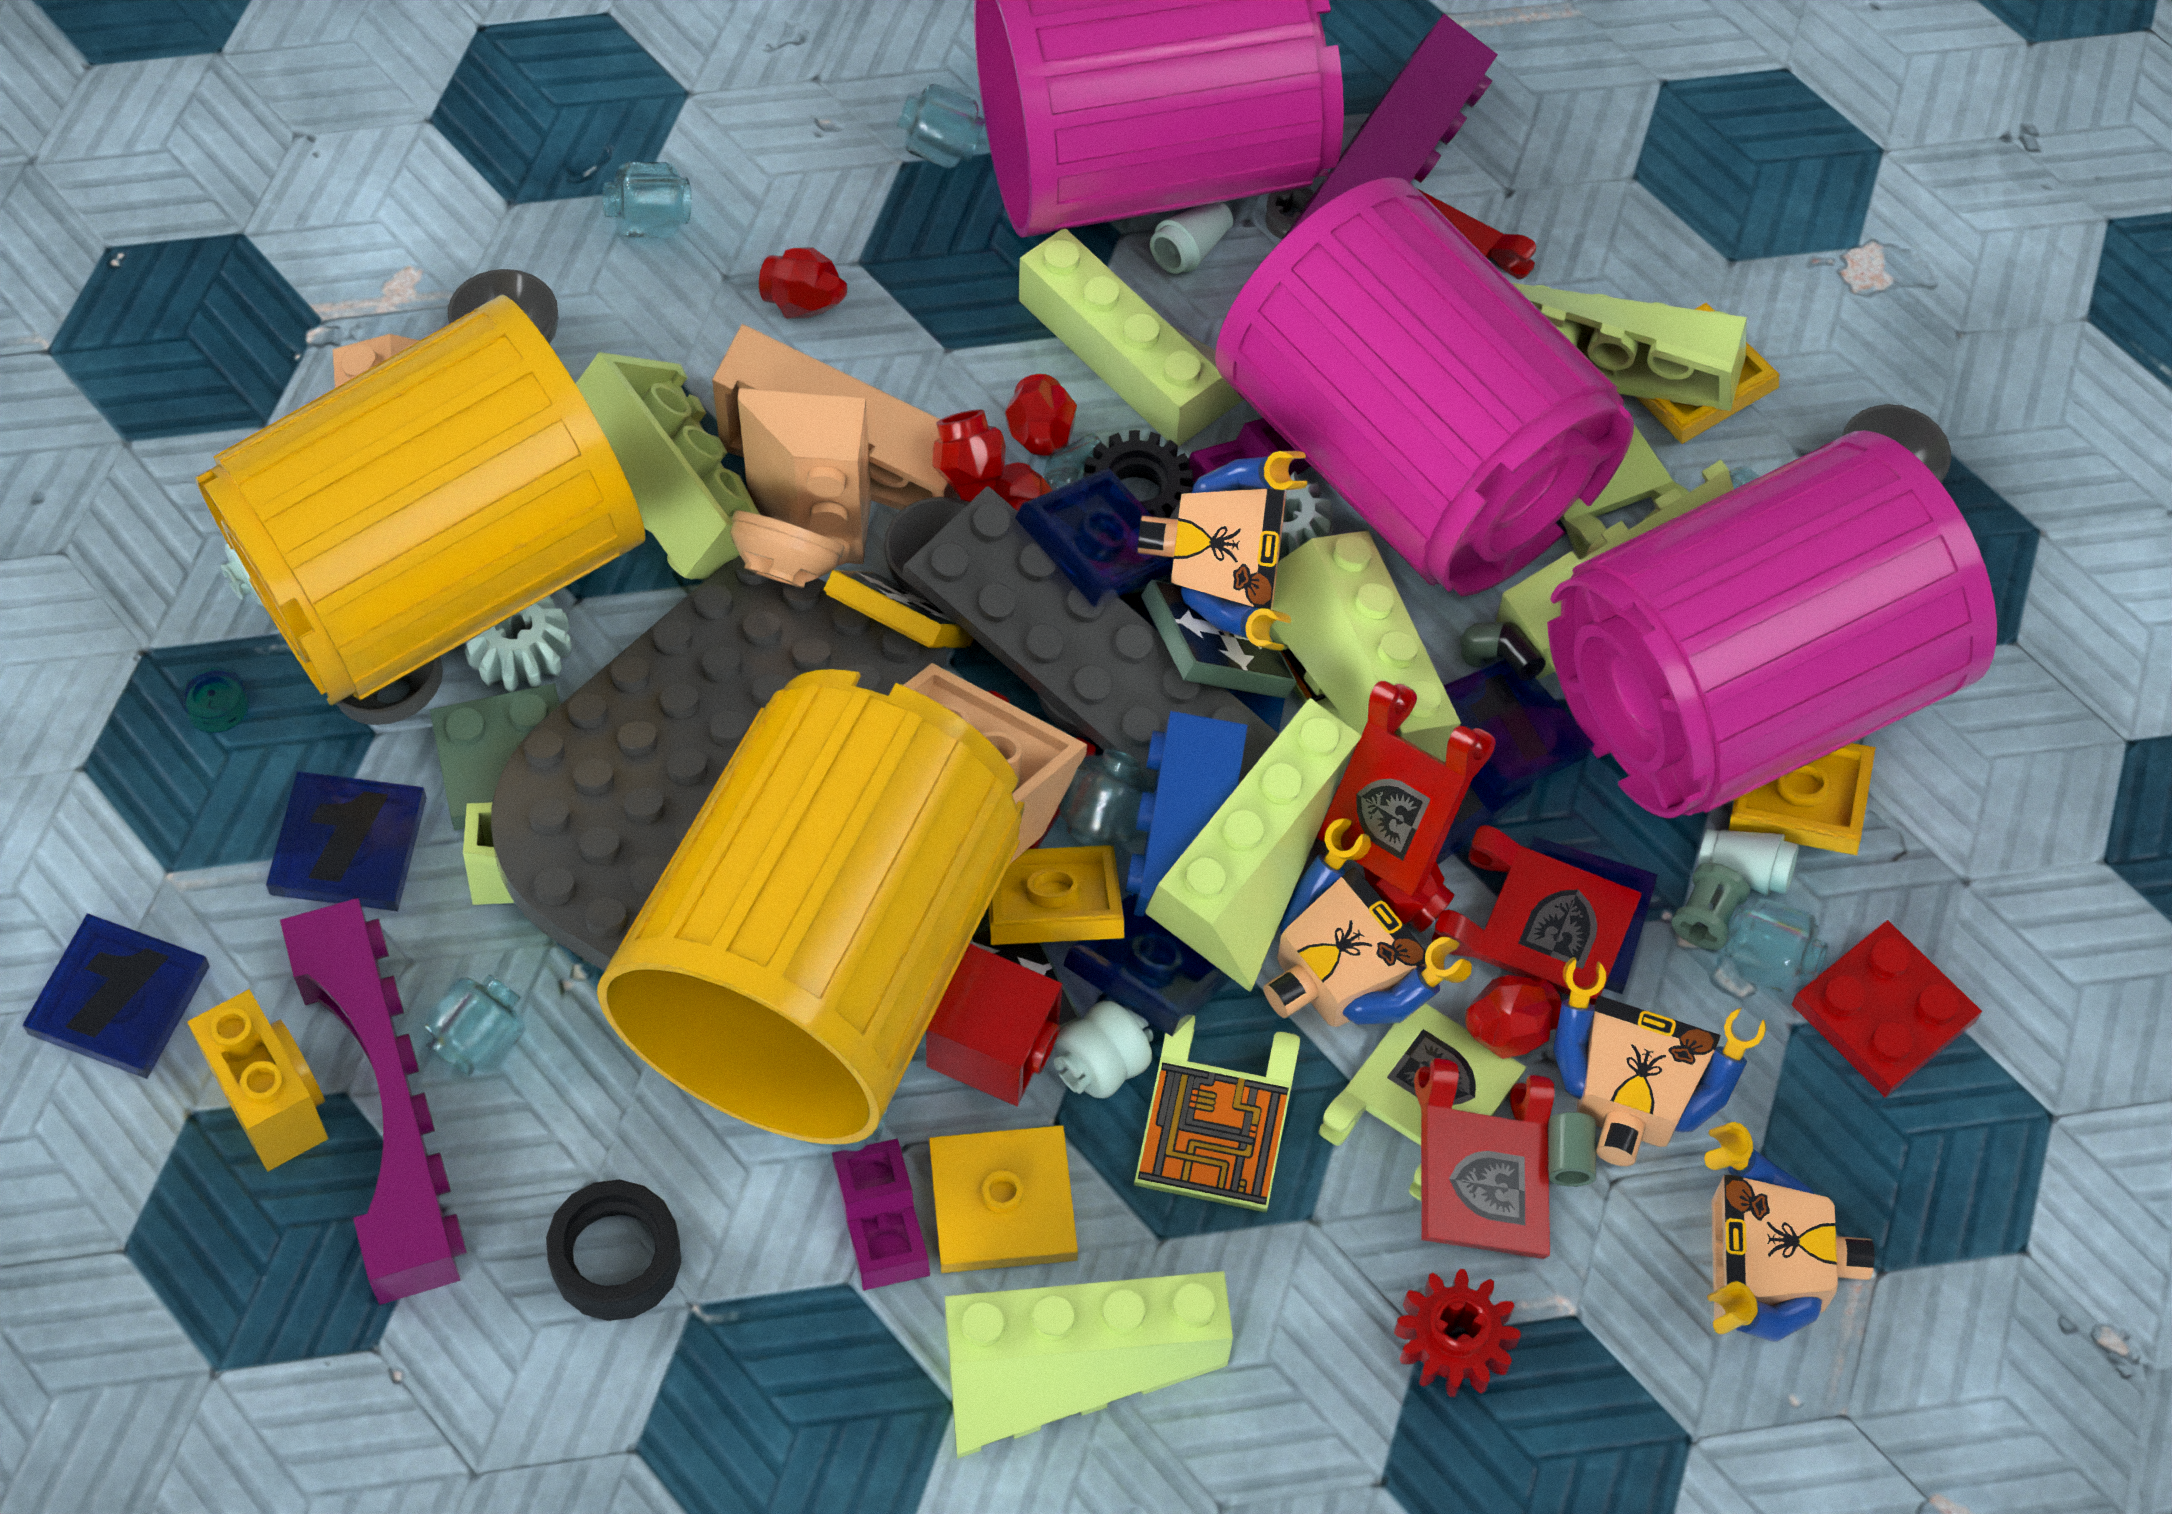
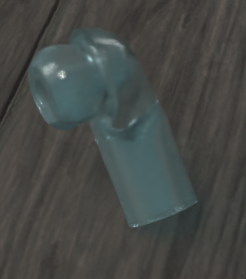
(1069, 462)

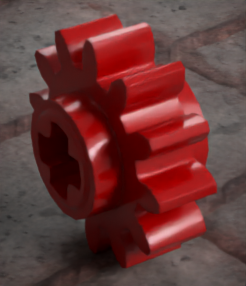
(1441, 1313)

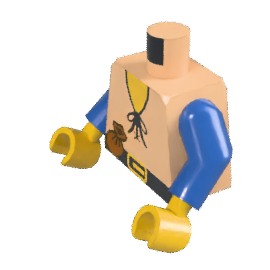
(1229, 544)
(1350, 949)
(1642, 1070)
(1773, 1244)

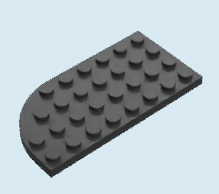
(633, 754)

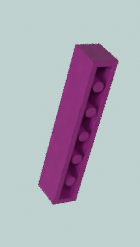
(1412, 114)

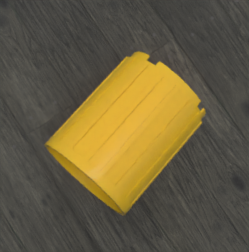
(423, 501)
(817, 908)

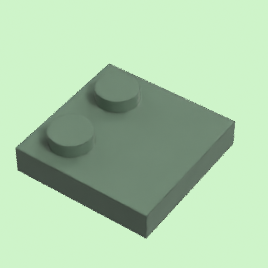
(479, 738)

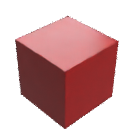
(994, 1025)

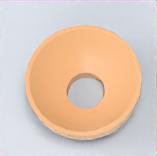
(782, 549)

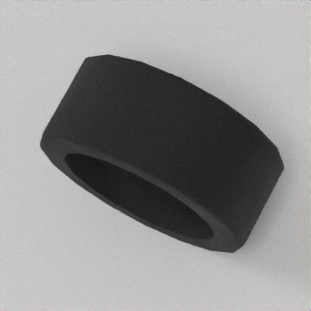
(607, 1200)

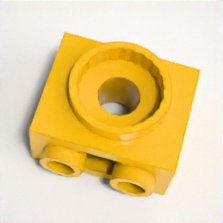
(262, 1078)

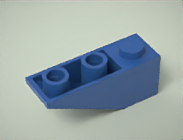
(1196, 773)

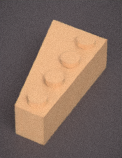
(898, 433)

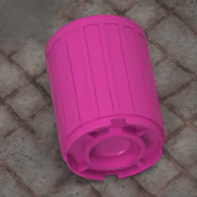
(1153, 104)
(1423, 386)
(1774, 625)

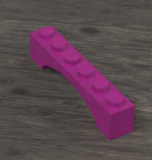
(404, 1233)

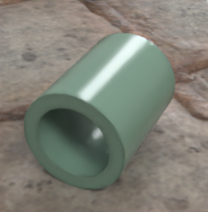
(1572, 1149)

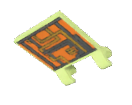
(1215, 1127)

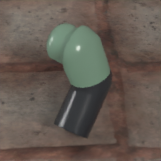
(1501, 640)

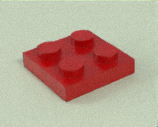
(1886, 1008)

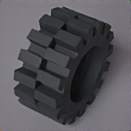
(1149, 462)

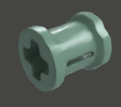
(1715, 930)

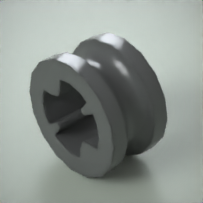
(1281, 203)

